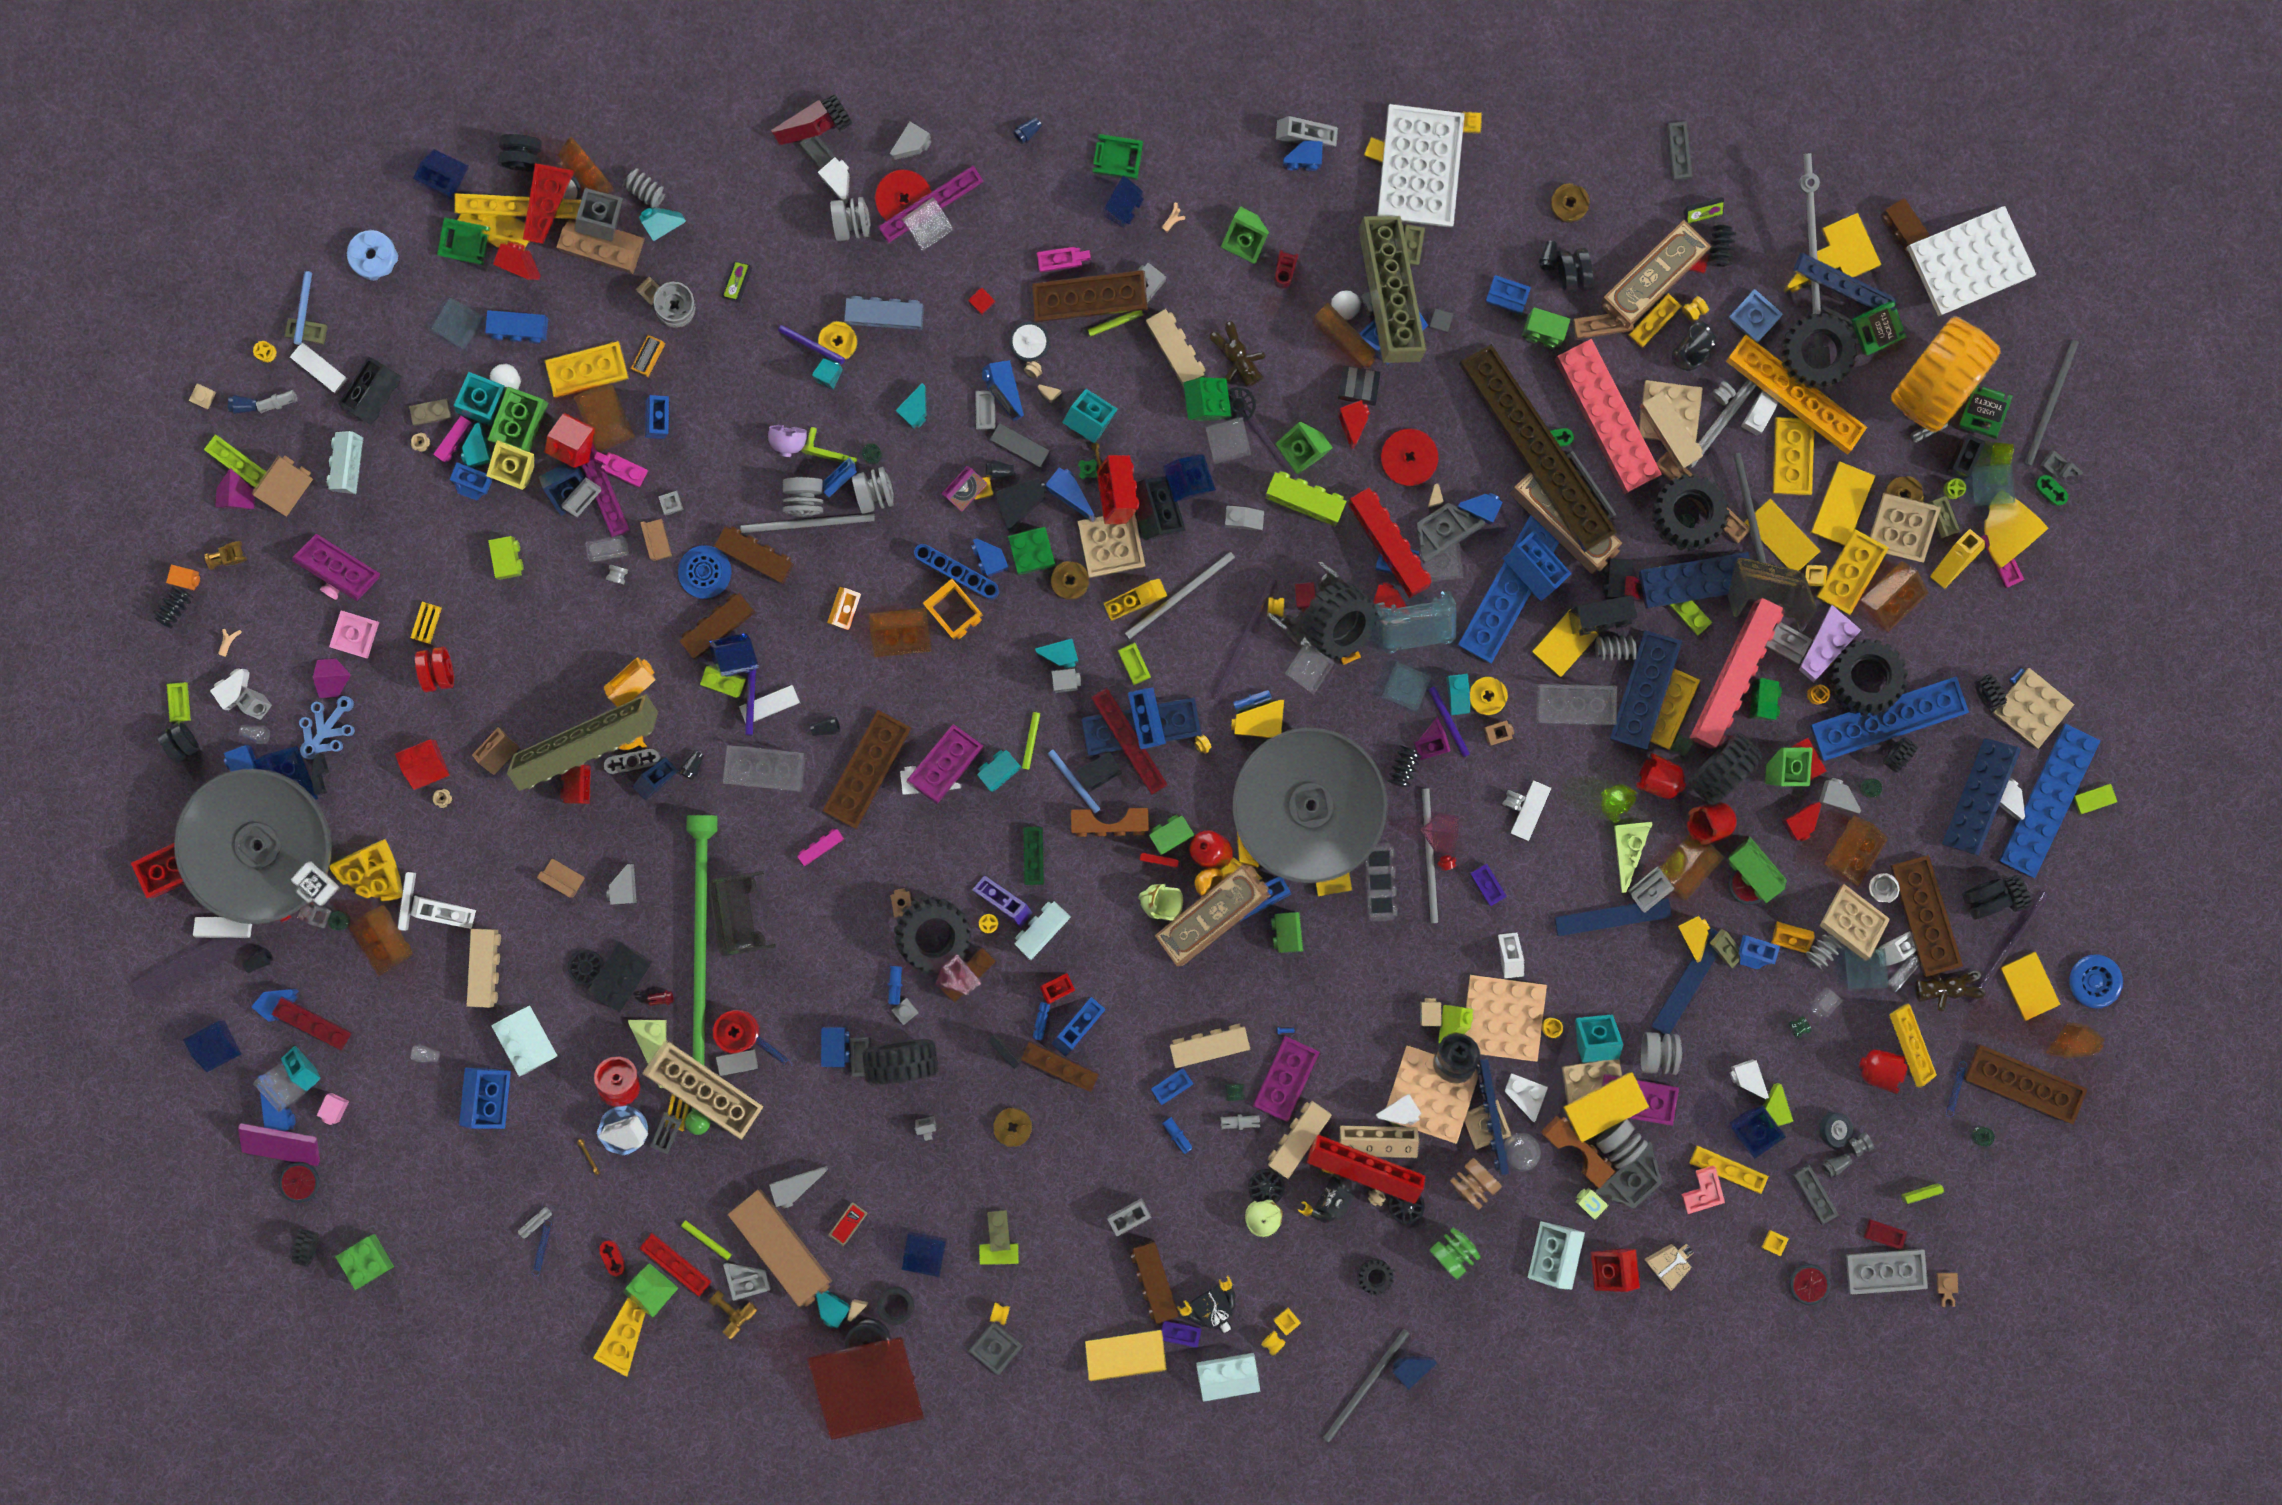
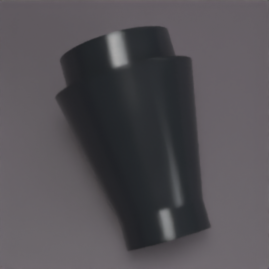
(1549, 256)
(997, 469)
(826, 727)
(691, 766)
(259, 959)

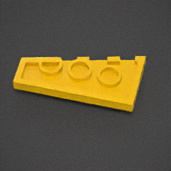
(621, 1340)

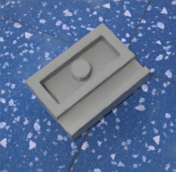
(1789, 643)
(1651, 889)

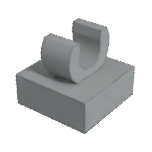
(926, 1127)

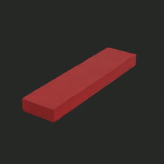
(675, 1264)

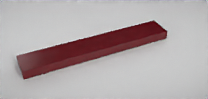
(1129, 741)

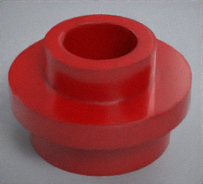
(1447, 862)

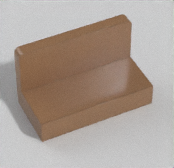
(656, 540)
(495, 751)
(561, 878)

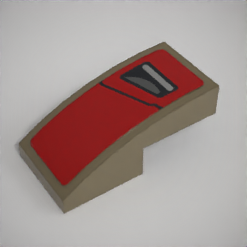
(847, 1224)

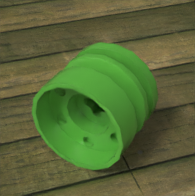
(1455, 1253)

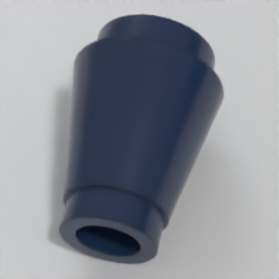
(1026, 130)
(241, 404)

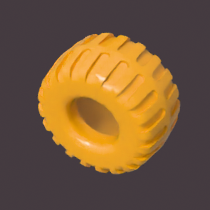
(1945, 374)

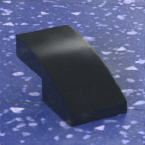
(319, 768)

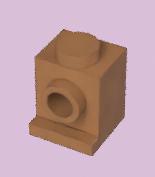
(1490, 733)
(900, 894)

